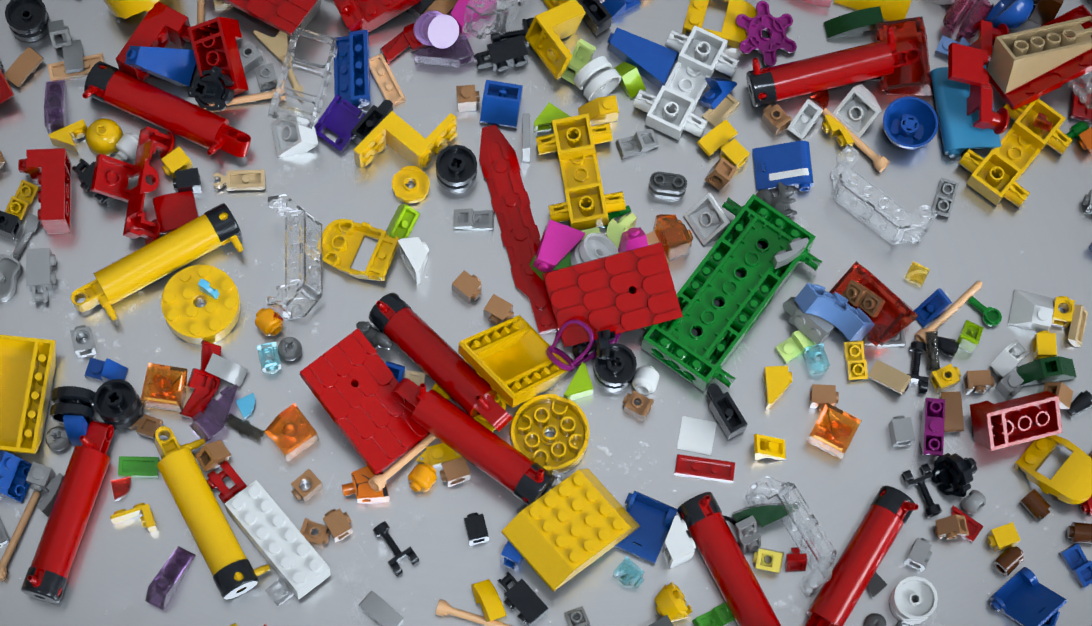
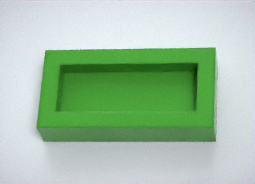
(138, 467)

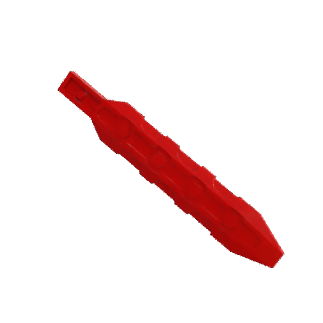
(516, 222)

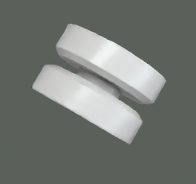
(597, 78)
(593, 247)
(924, 598)

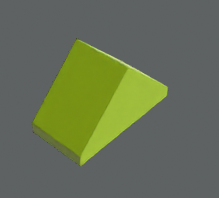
(631, 79)
(544, 120)
(969, 336)
(580, 385)

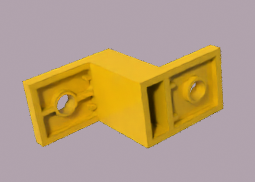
(550, 28)
(405, 141)

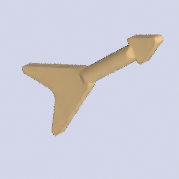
(278, 47)

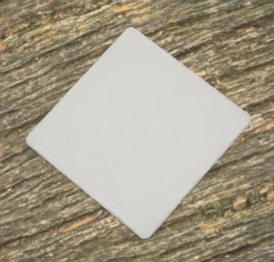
(696, 435)

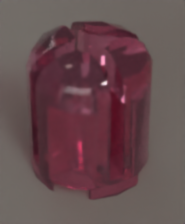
(978, 11)

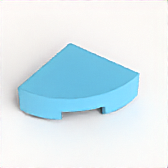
(205, 288)
(246, 405)

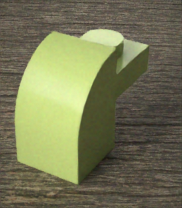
(581, 56)
(615, 229)

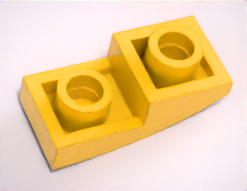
(835, 128)
(717, 137)
(23, 200)
(855, 360)
(490, 601)

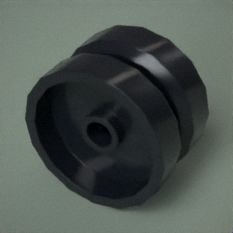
(27, 19)
(456, 168)
(615, 378)
(72, 401)
(118, 403)

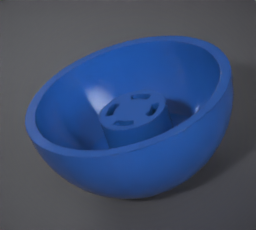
(1011, 13)
(913, 115)

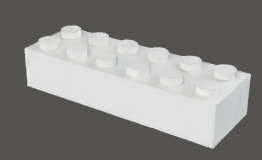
(277, 539)

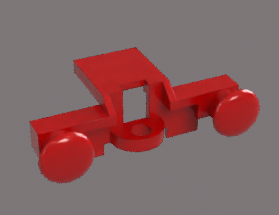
(966, 66)
(112, 179)

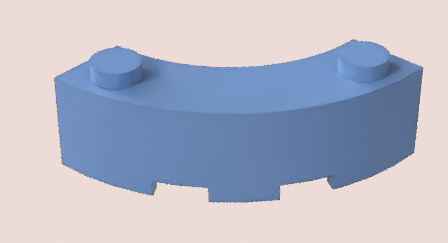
(834, 309)

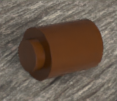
(1036, 504)
(1080, 532)
(1008, 560)

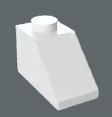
(1009, 358)

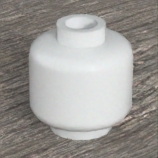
(127, 146)
(645, 380)

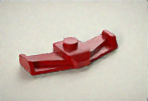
(401, 43)
(202, 382)

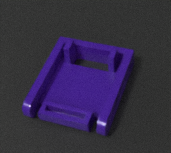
(339, 119)

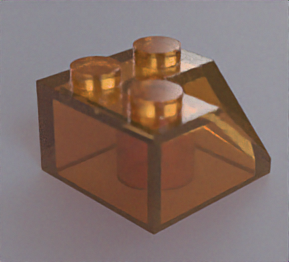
(673, 235)
(164, 387)
(834, 431)
(291, 432)

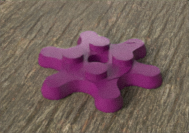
(774, 26)

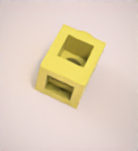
(774, 566)

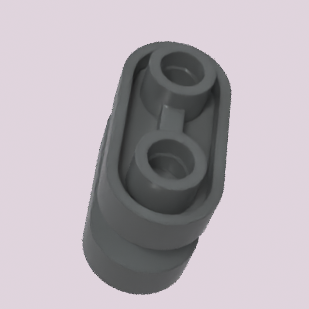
(667, 185)

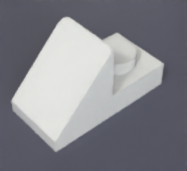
(805, 119)

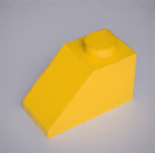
(601, 110)
(776, 383)

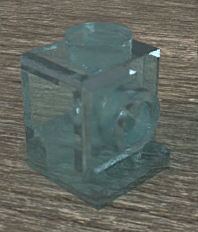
(268, 350)
(814, 366)
(629, 573)

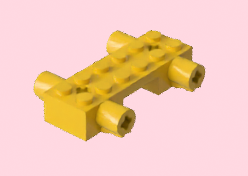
(1003, 166)
(580, 172)

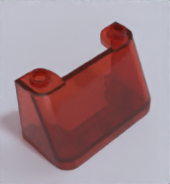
(911, 78)
(895, 312)

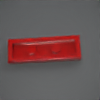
(704, 468)

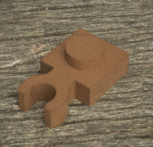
(147, 426)

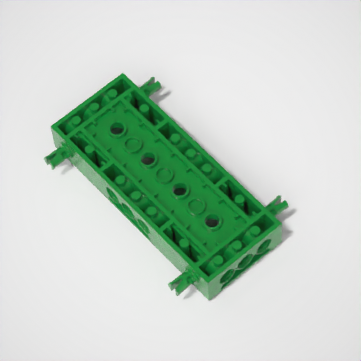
(745, 299)

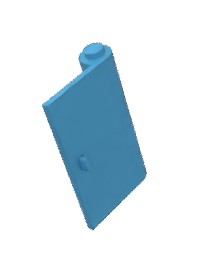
(954, 124)

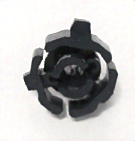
(211, 90)
(955, 471)

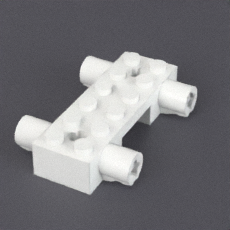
(698, 59)

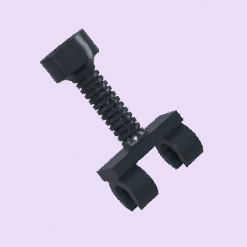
(509, 34)
(601, 346)
(918, 348)
(932, 508)
(382, 530)

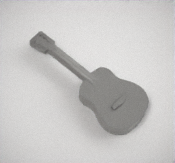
(10, 266)

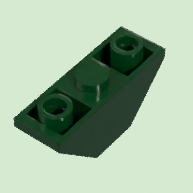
(1047, 370)

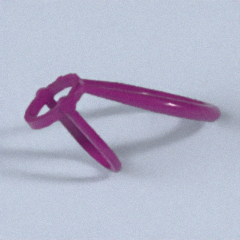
(573, 364)

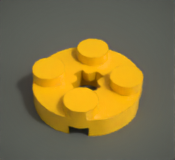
(406, 194)

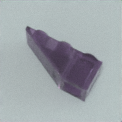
(453, 56)
(55, 106)
(214, 418)
(169, 578)

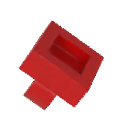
(795, 560)

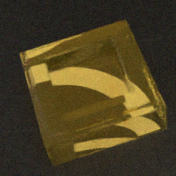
(917, 274)

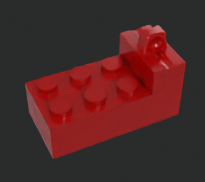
(370, 13)
(156, 30)
(216, 45)
(53, 173)
(1016, 420)

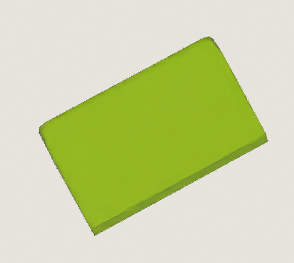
(402, 222)

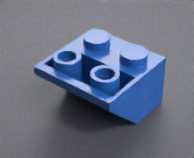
(501, 103)
(13, 476)

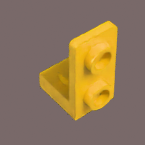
(137, 510)

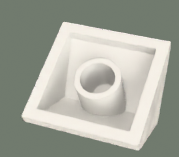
(707, 219)

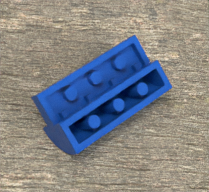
(352, 68)

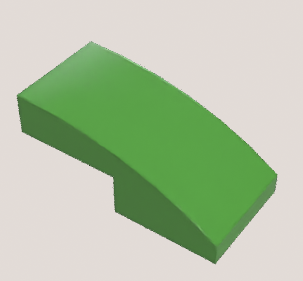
(717, 616)

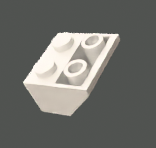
(678, 546)

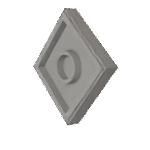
(526, 138)

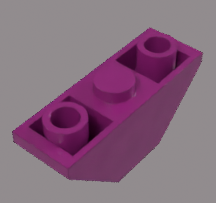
(932, 427)

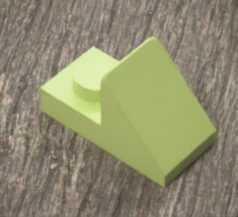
(793, 346)

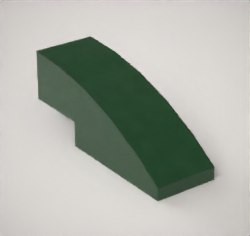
(853, 23)
(762, 513)

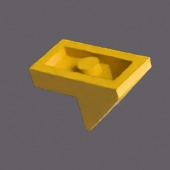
(65, 136)
(769, 447)

